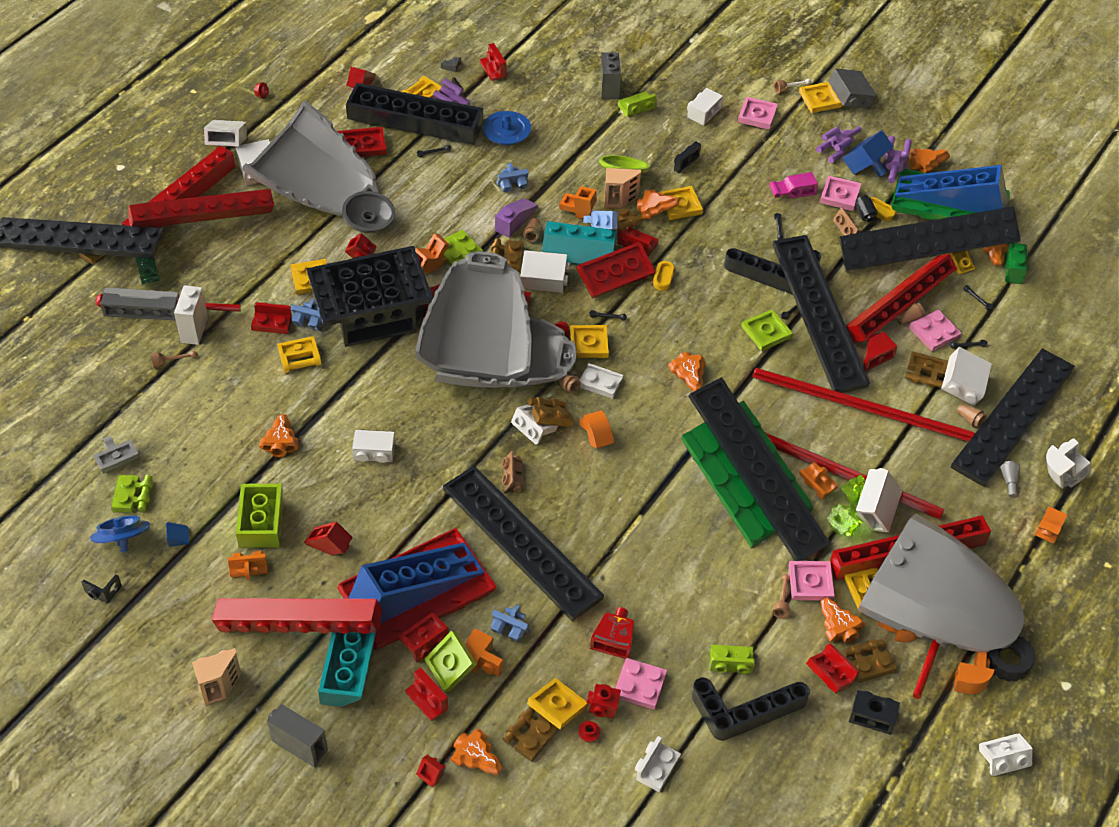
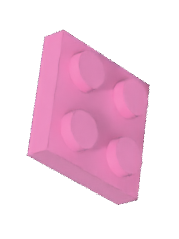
(757, 113)
(840, 193)
(935, 330)
(811, 580)
(641, 683)

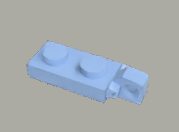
(603, 219)

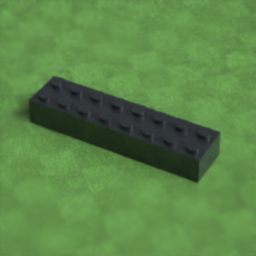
(414, 113)

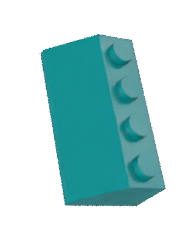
(578, 241)
(345, 668)

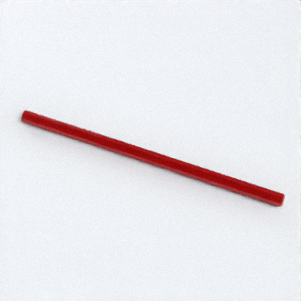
(864, 405)
(847, 473)

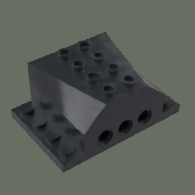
(371, 294)

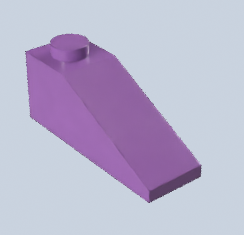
(513, 216)

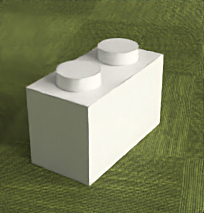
(704, 106)
(373, 446)

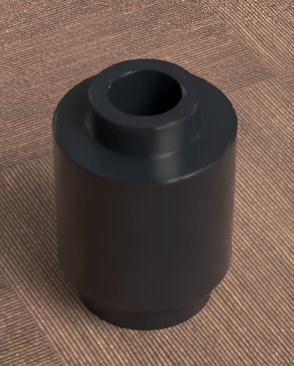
(866, 208)

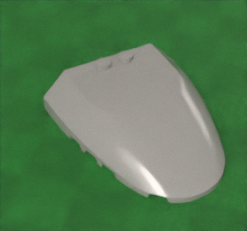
(312, 163)
(478, 321)
(551, 359)
(943, 592)

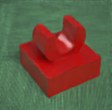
(430, 770)

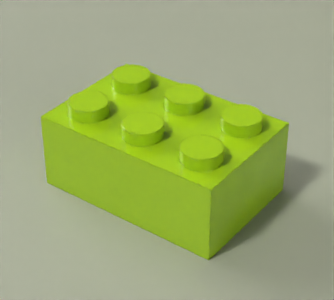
(260, 515)

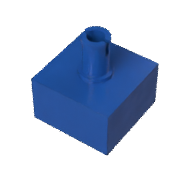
(869, 153)

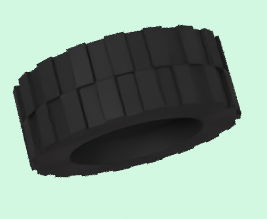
(1015, 672)

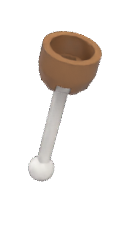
(781, 86)

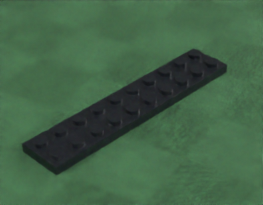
(80, 237)
(929, 238)
(820, 314)
(1012, 417)
(759, 470)
(523, 543)

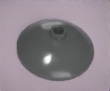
(368, 212)

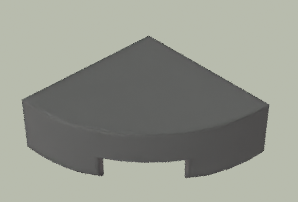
(452, 64)

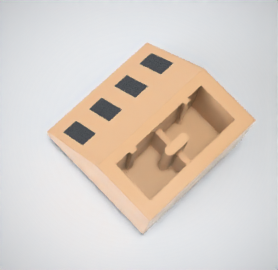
(621, 187)
(217, 675)

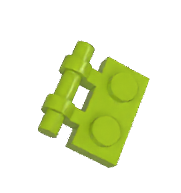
(126, 492)

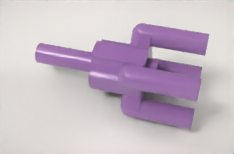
(453, 96)
(839, 141)
(896, 160)

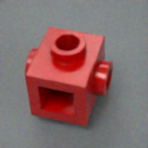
(360, 246)
(603, 700)

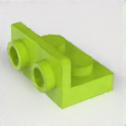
(637, 103)
(731, 659)

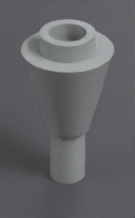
(1010, 472)

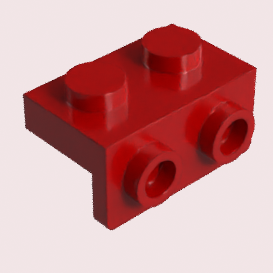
(833, 668)

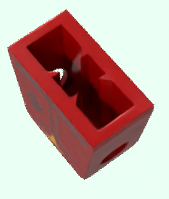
(613, 634)

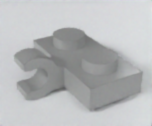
(115, 455)

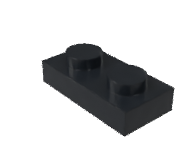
(688, 156)

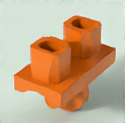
(818, 480)
(247, 565)

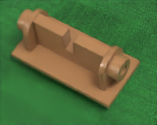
(845, 223)
(510, 479)

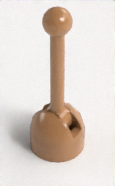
(159, 359)
(784, 606)

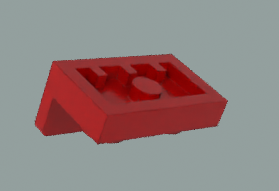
(494, 63)
(631, 236)
(271, 318)
(424, 636)
(427, 695)

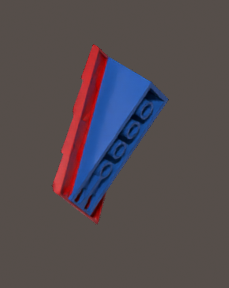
(426, 579)

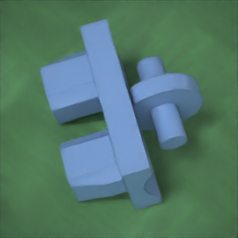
(510, 176)
(308, 311)
(518, 627)

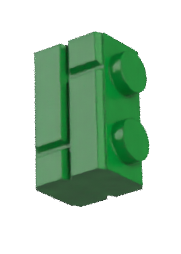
(1016, 263)

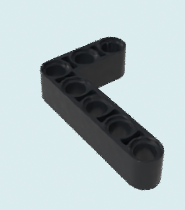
(758, 268)
(747, 710)

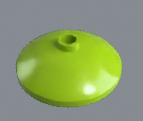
(624, 162)

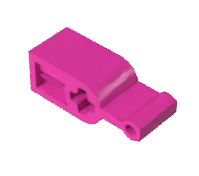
(795, 186)

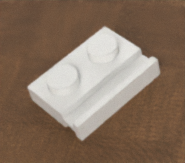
(600, 380)

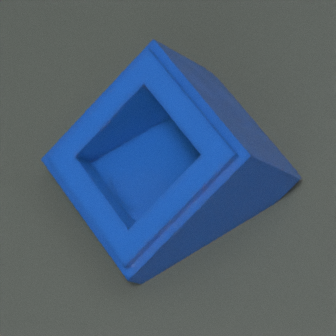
(177, 534)

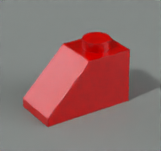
(359, 76)
(879, 350)
(329, 538)

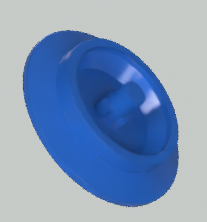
(506, 127)
(120, 530)

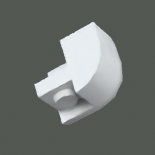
(1067, 465)

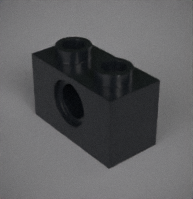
(881, 721)

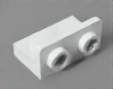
(527, 425)
(1007, 754)
(657, 764)

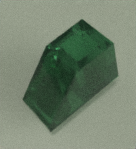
(147, 270)

